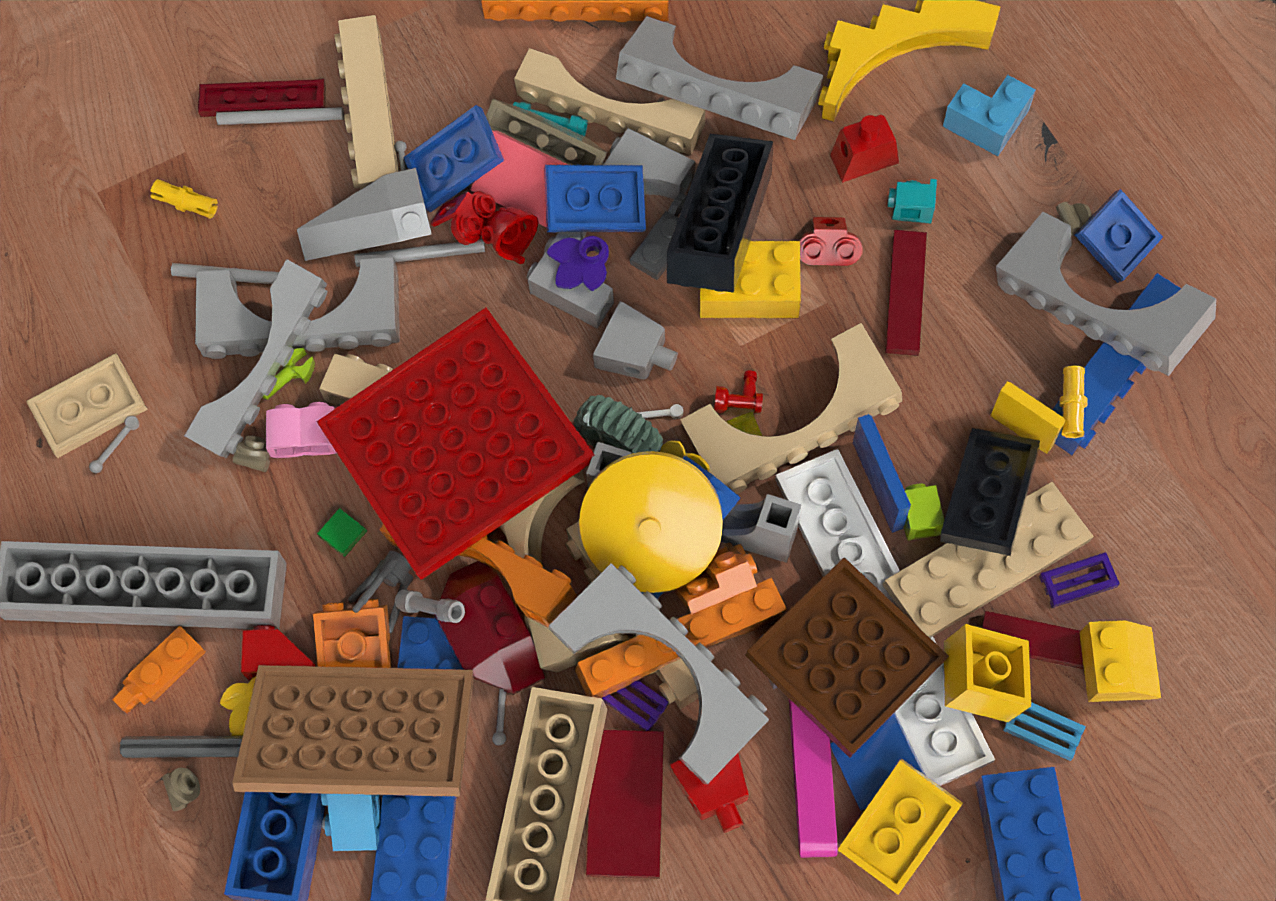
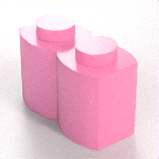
(296, 432)

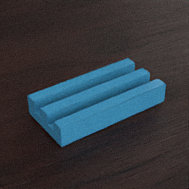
(1050, 716)

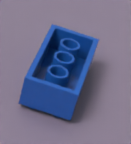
(1027, 836)
(275, 847)

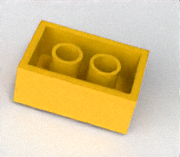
(765, 287)

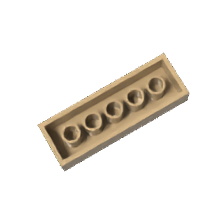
(548, 797)

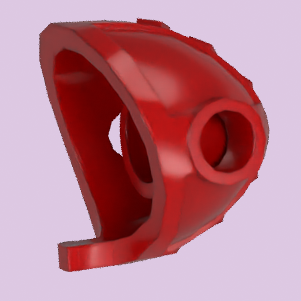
(508, 234)

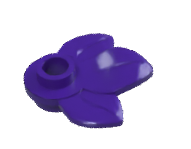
(576, 265)

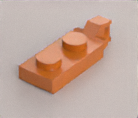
(159, 670)

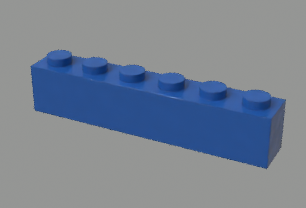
(1110, 373)

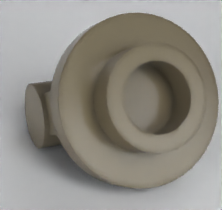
(1074, 215)
(252, 453)
(181, 787)

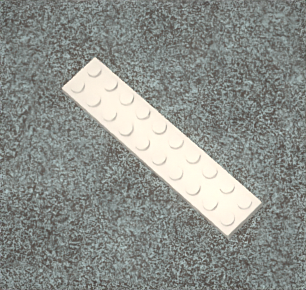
(841, 526)

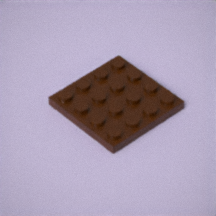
(846, 656)

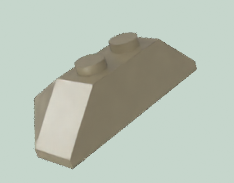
(543, 134)

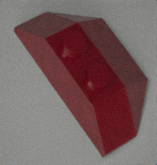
(491, 633)

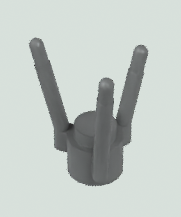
(391, 571)

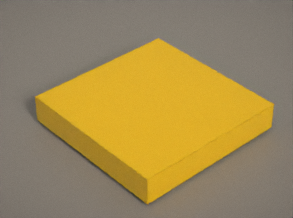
(1027, 416)

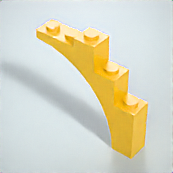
(896, 31)

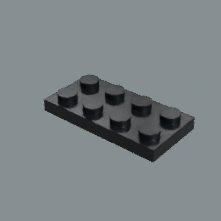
(990, 491)

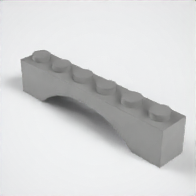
(293, 299)

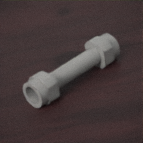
(445, 609)

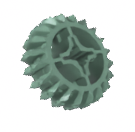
(616, 425)

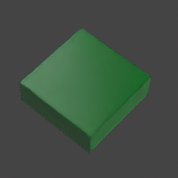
(342, 532)

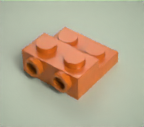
(724, 578)
(352, 637)

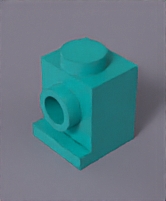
(913, 201)

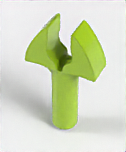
(291, 371)

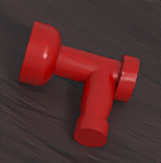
(748, 399)

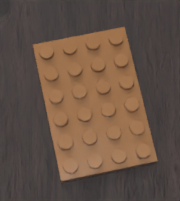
(355, 731)

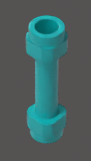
(574, 124)

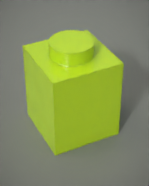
(925, 512)

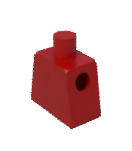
(864, 148)
(716, 797)

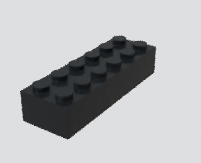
(720, 213)

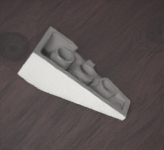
(372, 217)

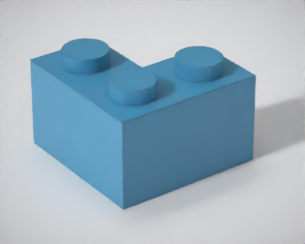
(986, 119)
(352, 821)

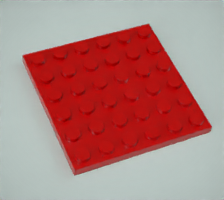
(455, 442)

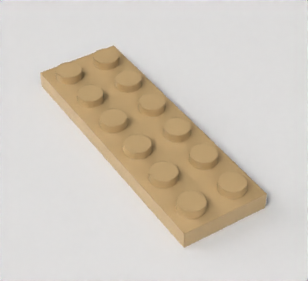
(963, 579)

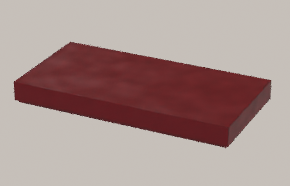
(626, 806)

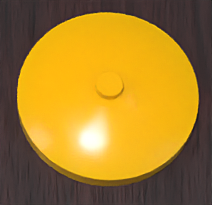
(653, 519)

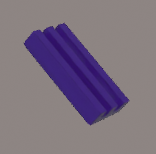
(1052, 589)
(631, 715)

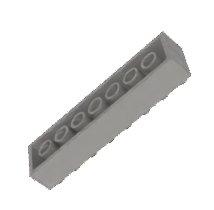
(141, 585)

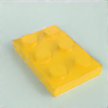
(900, 826)

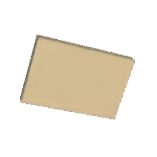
(86, 405)

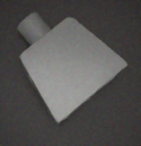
(632, 345)

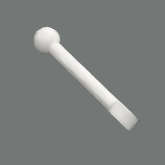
(675, 412)

